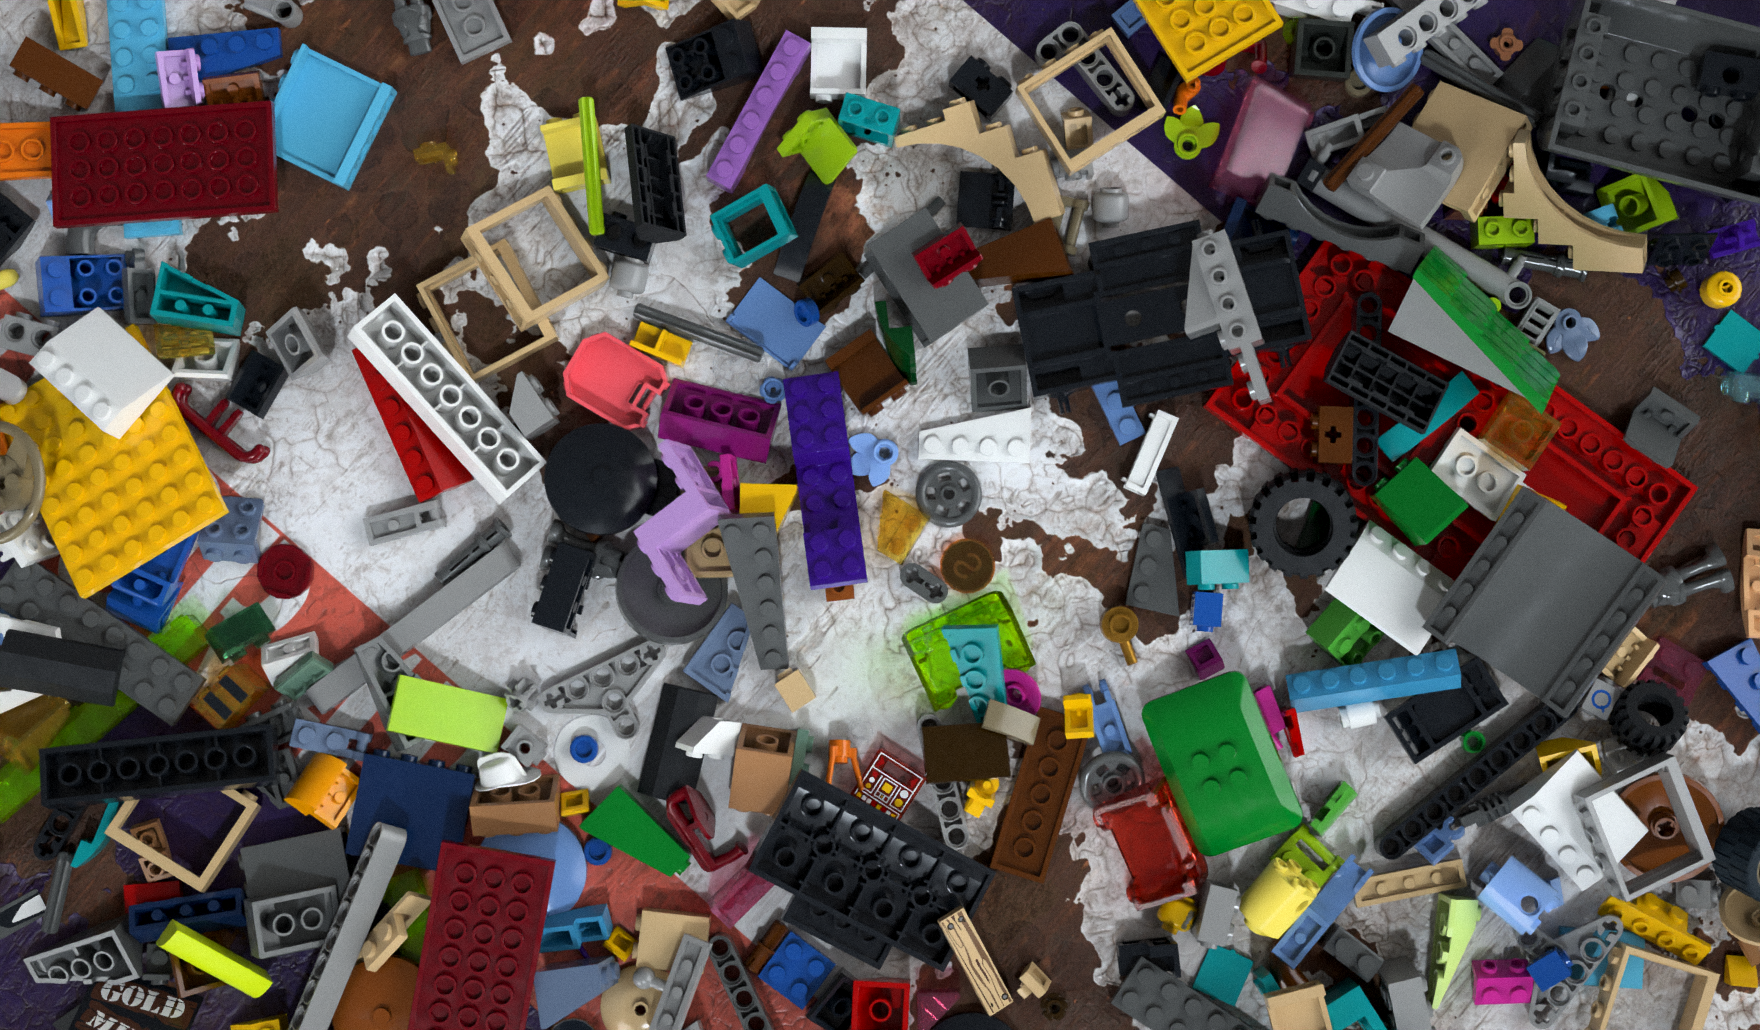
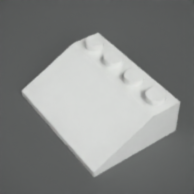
(103, 371)
(1389, 586)
(1549, 815)

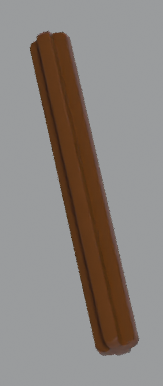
(1373, 136)

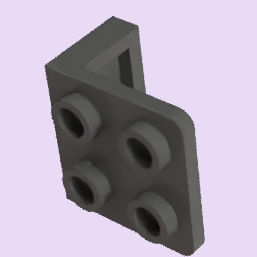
(1658, 426)

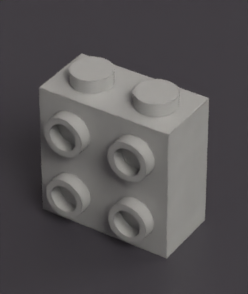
(1215, 912)

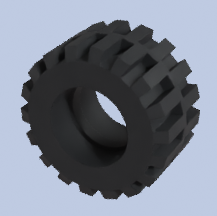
(1658, 702)

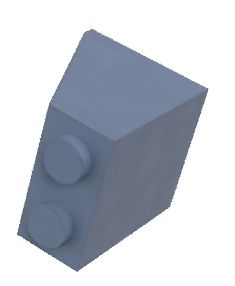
(571, 984)

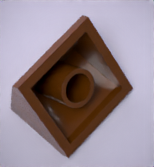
(189, 978)

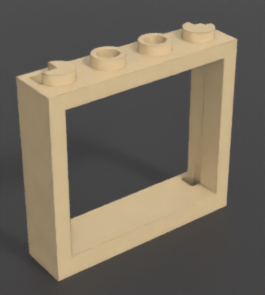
(1073, 56)
(501, 281)
(440, 323)
(205, 880)
(1698, 998)

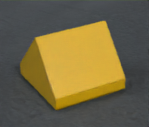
(575, 803)
(620, 943)

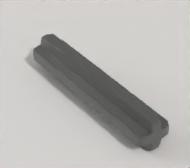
(57, 892)

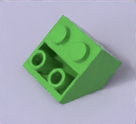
(1344, 634)

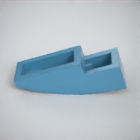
(575, 926)

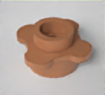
(1503, 52)

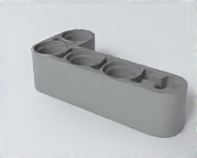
(1089, 71)

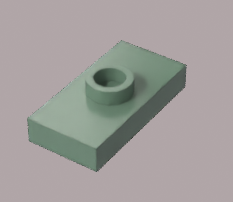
(303, 675)

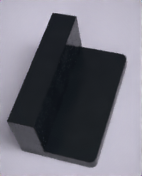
(1163, 82)

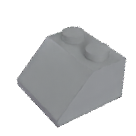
(298, 344)

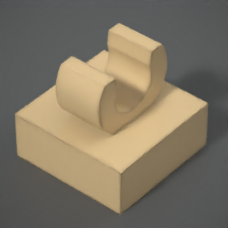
(1033, 981)

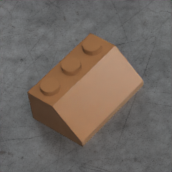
(517, 809)

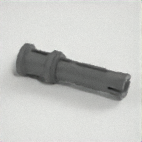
(1557, 265)
(481, 540)

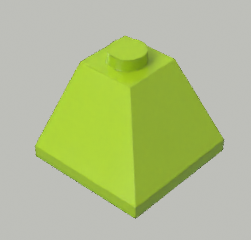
(1639, 203)

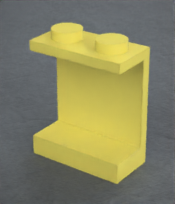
(566, 154)

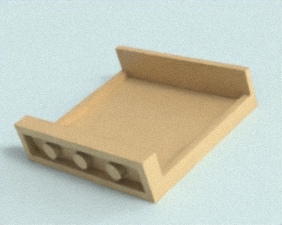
(1482, 135)

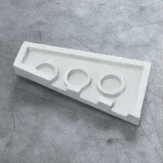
(986, 439)

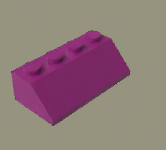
(719, 420)

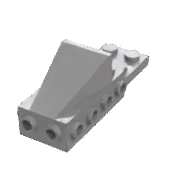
(1210, 305)

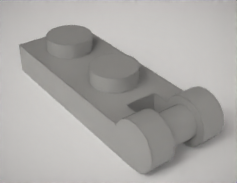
(403, 523)

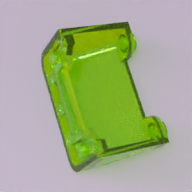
(931, 652)

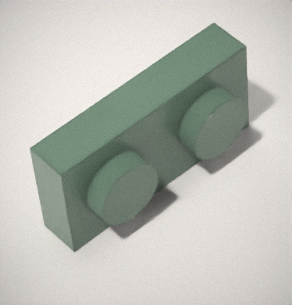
(803, 744)

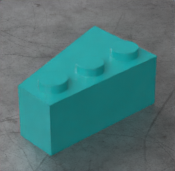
(192, 304)

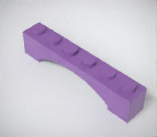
(757, 112)

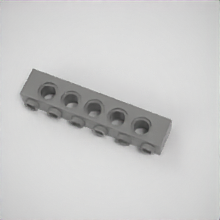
(1384, 41)

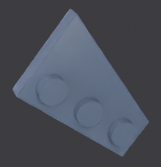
(720, 653)

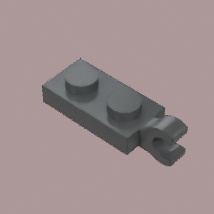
(137, 289)

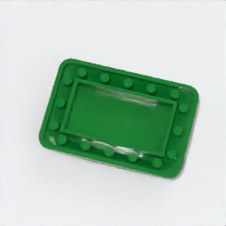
(1221, 764)

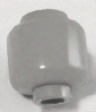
(1110, 206)
(629, 277)

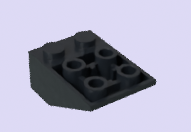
(715, 59)

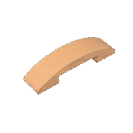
(1750, 583)

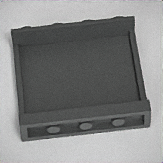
(298, 864)

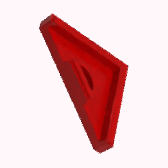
(1292, 730)

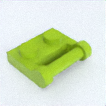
(1310, 870)

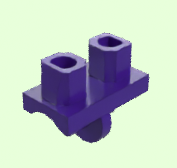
(1734, 239)

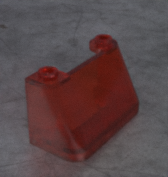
(1153, 844)

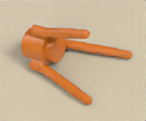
(839, 753)

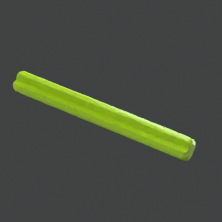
(591, 166)

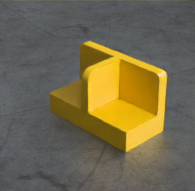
(661, 344)

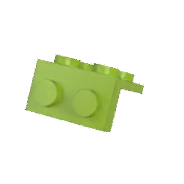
(820, 143)

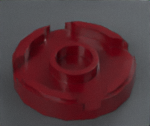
(285, 571)

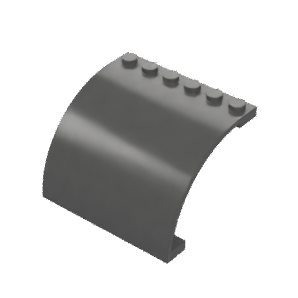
(1546, 601)

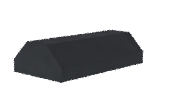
(655, 185)
(1385, 381)
(60, 667)
(665, 765)

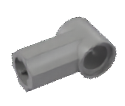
(274, 9)

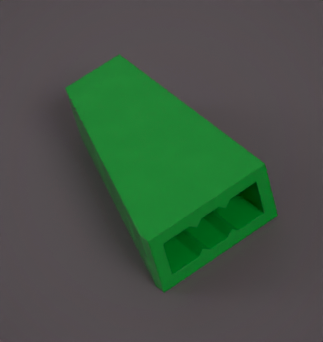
(635, 831)

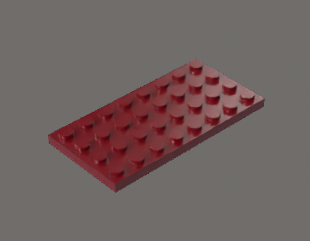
(164, 164)
(481, 939)

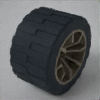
(1739, 853)

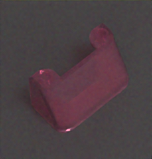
(1260, 139)

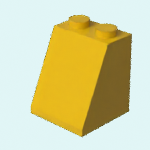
(768, 498)

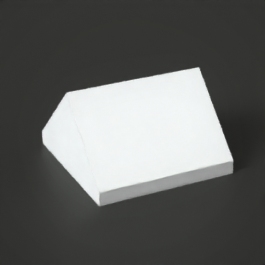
(218, 367)

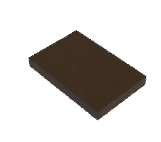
(964, 753)

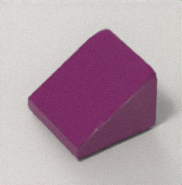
(1205, 659)

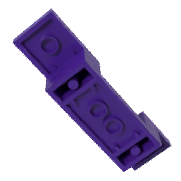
(825, 481)

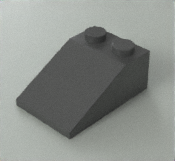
(290, 920)

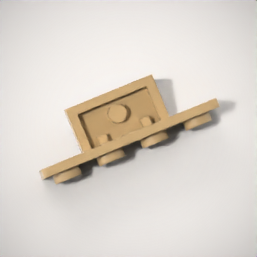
(391, 930)

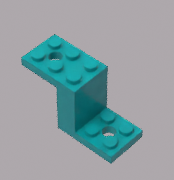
(1344, 1002)

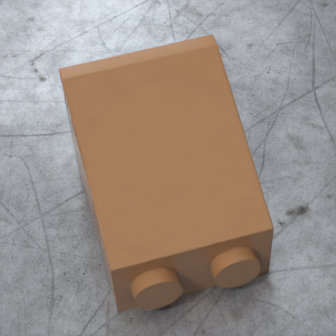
(761, 768)

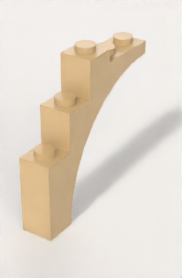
(963, 129)
(1557, 223)

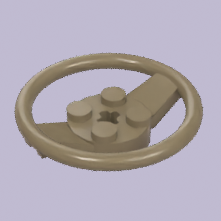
(17, 482)

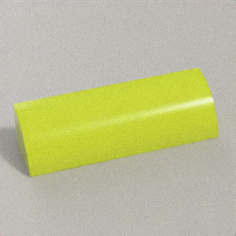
(214, 959)

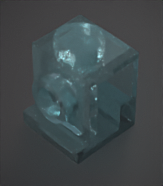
(1742, 386)

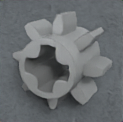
(522, 694)

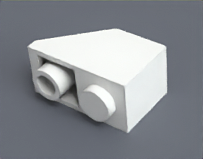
(712, 737)

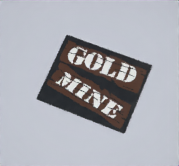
(135, 1007)

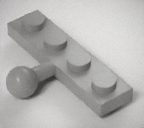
(680, 985)

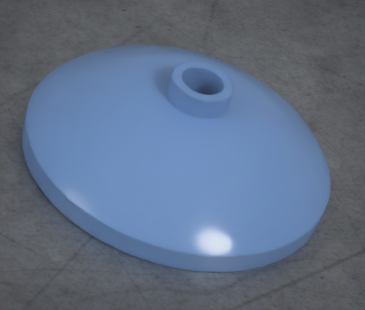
(1384, 78)

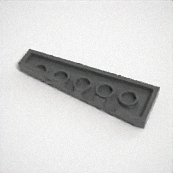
(755, 565)

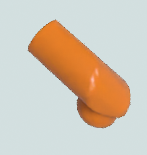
(1184, 94)

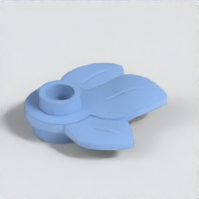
(867, 459)

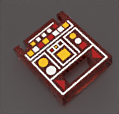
(884, 789)

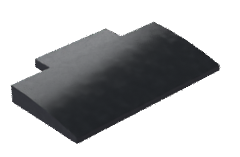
(864, 875)

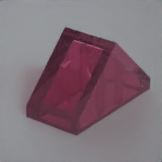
(933, 1005)

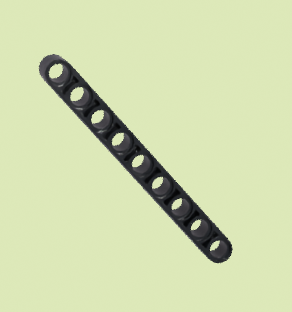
(1462, 780)

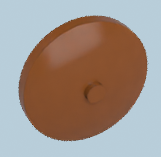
(1665, 839)
(378, 998)

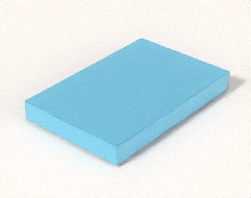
(1633, 971)

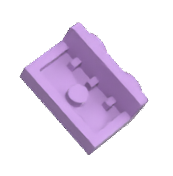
(179, 78)

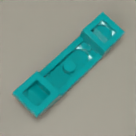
(1401, 439)
(91, 847)

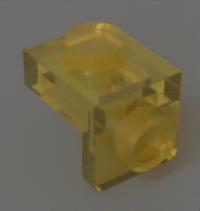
(432, 152)

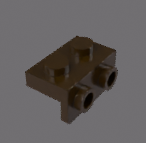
(831, 282)

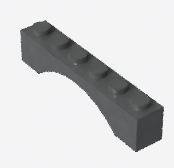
(1391, 245)

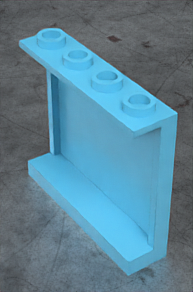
(328, 116)

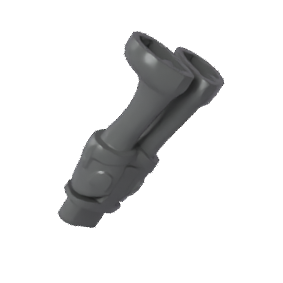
(414, 25)
(608, 556)
(1676, 590)

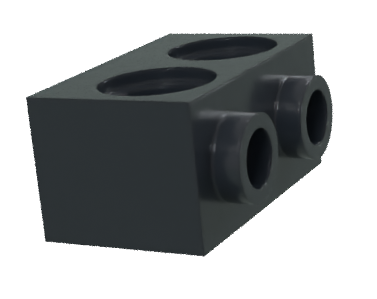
(623, 244)

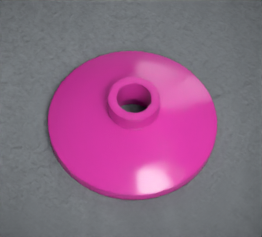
(1030, 695)

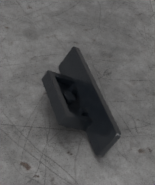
(1187, 514)

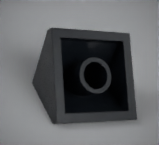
(834, 1004)

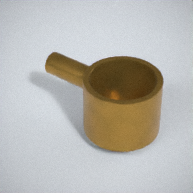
(1120, 626)

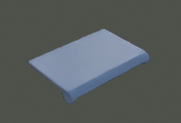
(770, 322)

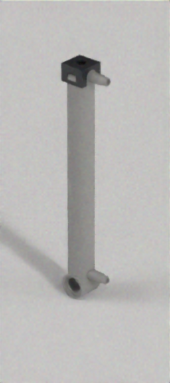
(1480, 272)

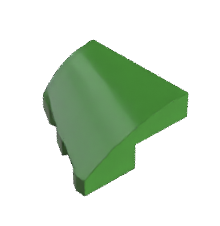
(1333, 807)

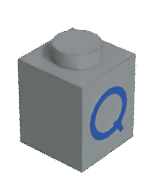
(1600, 698)

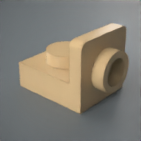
(1077, 128)

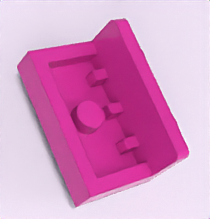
(1501, 981)

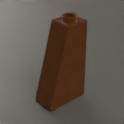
(1023, 257)

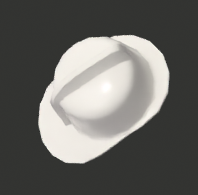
(503, 770)

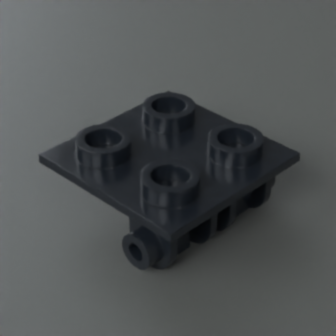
(985, 200)
(1680, 249)

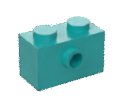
(1217, 567)

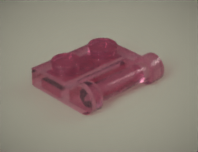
(1679, 665)

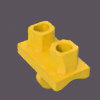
(980, 794)

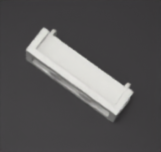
(1150, 452)

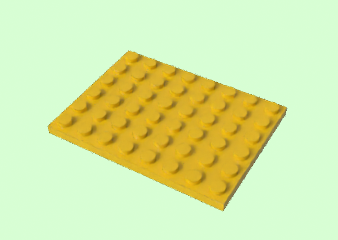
(111, 497)

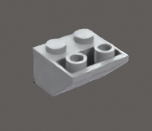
(530, 409)

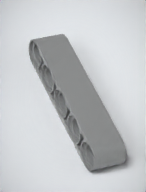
(947, 794)

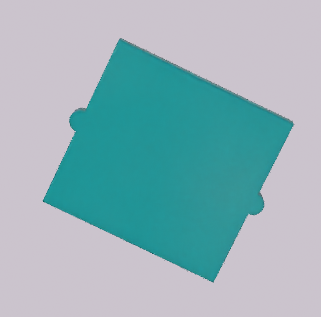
(1734, 342)
(1222, 974)

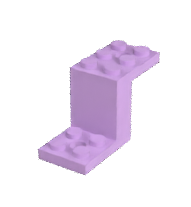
(681, 523)

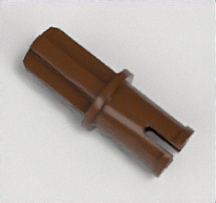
(766, 946)

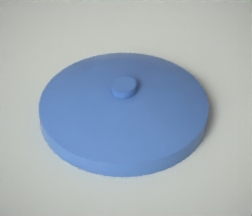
(570, 866)

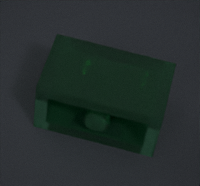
(239, 633)

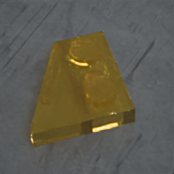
(182, 341)
(899, 527)

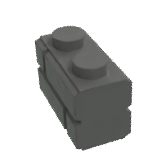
(1351, 952)

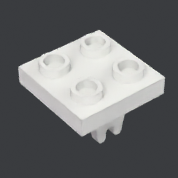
(32, 546)

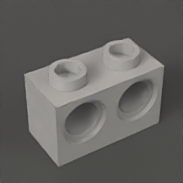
(34, 331)

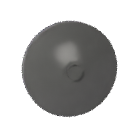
(652, 612)

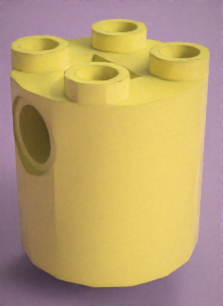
(1277, 898)

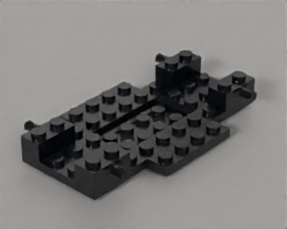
(1071, 330)

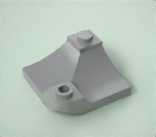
(1408, 174)

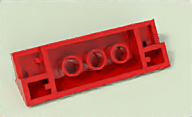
(424, 456)

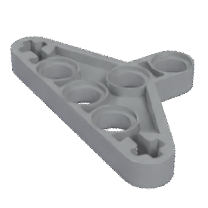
(595, 695)
(1574, 944)

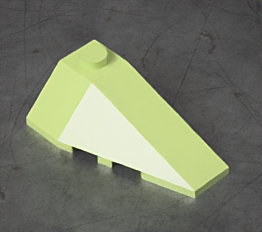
(1452, 932)

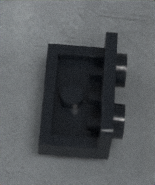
(257, 384)

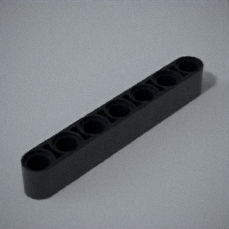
(1370, 433)

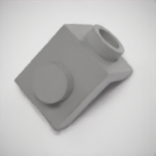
(1698, 893)

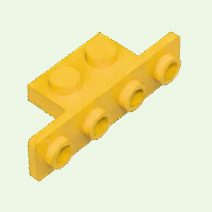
(1659, 924)

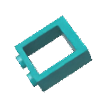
(863, 113)
(777, 212)

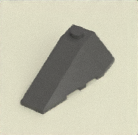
(381, 669)

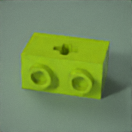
(1501, 232)

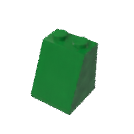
(1417, 501)

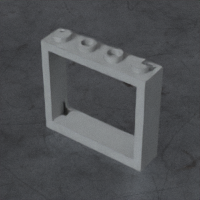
(1684, 810)

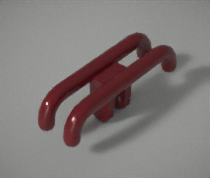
(218, 435)

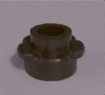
(1675, 281)
(1053, 999)

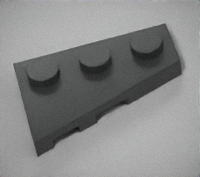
(1153, 572)

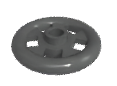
(957, 472)
(1111, 760)

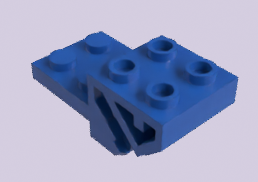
(150, 591)

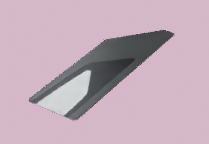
(21, 913)

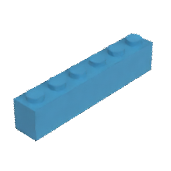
(1374, 681)

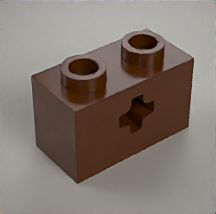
(1341, 423)

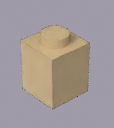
(794, 689)

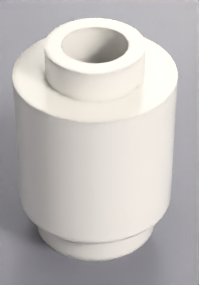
(1359, 714)

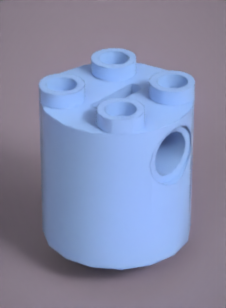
(1506, 889)

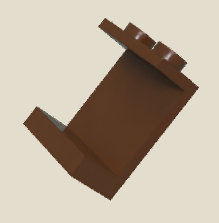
(867, 374)

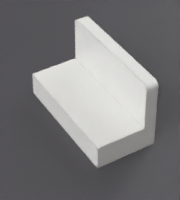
(283, 654)

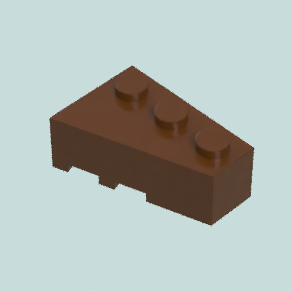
(55, 74)

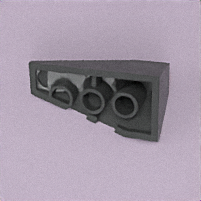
(95, 955)

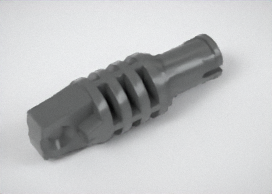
(1487, 808)

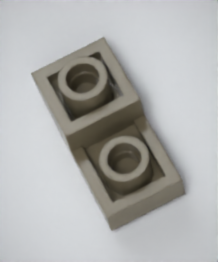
(1011, 722)

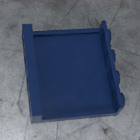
(414, 796)

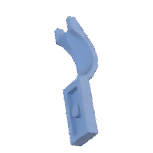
(1321, 913)

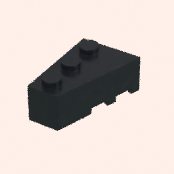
(563, 589)

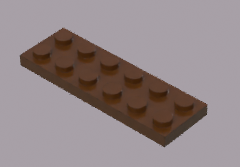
(1039, 800)

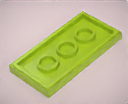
(447, 714)

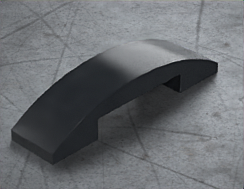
(806, 222)

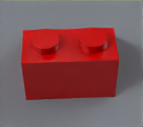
(880, 1004)

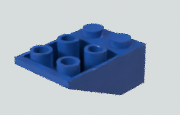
(79, 284)

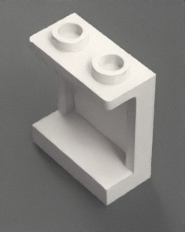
(837, 63)

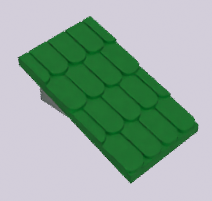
(1463, 326)

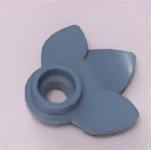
(1571, 339)

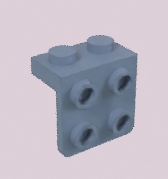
(235, 533)

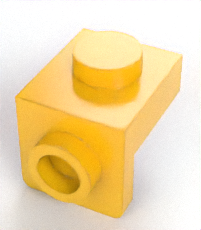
(1078, 716)

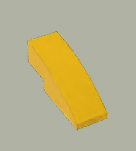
(69, 23)

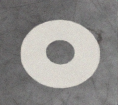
(587, 776)

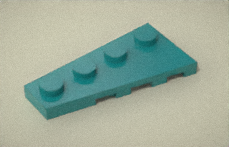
(979, 662)

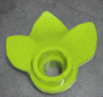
(1190, 129)

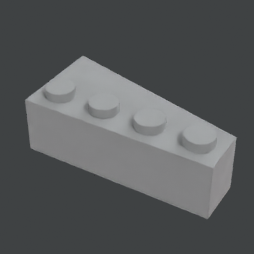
(1405, 995)

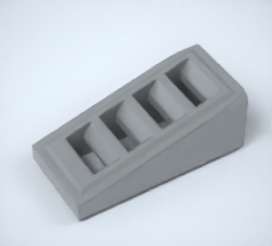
(1547, 322)

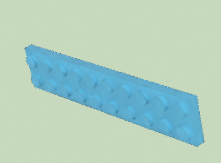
(135, 35)

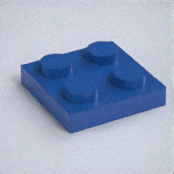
(796, 969)

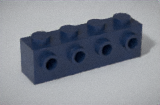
(198, 912)

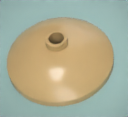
(1740, 916)
(620, 1002)

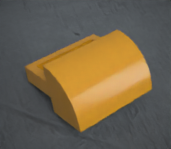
(324, 790)

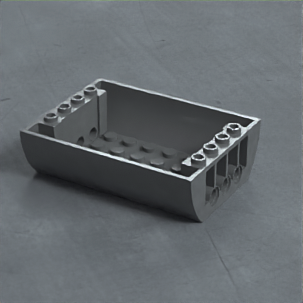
(1656, 55)

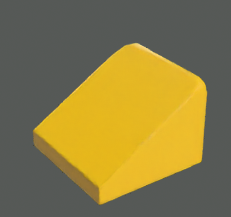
(1739, 972)

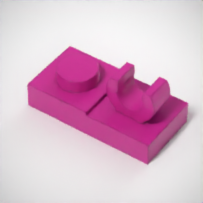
(730, 480)

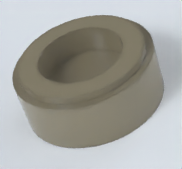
(1355, 86)

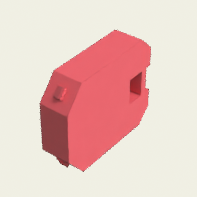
(606, 376)

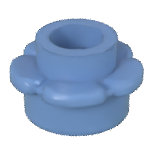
(765, 390)

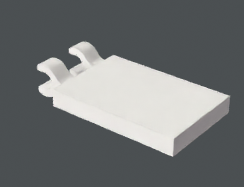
(1477, 473)

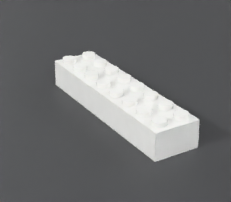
(446, 398)

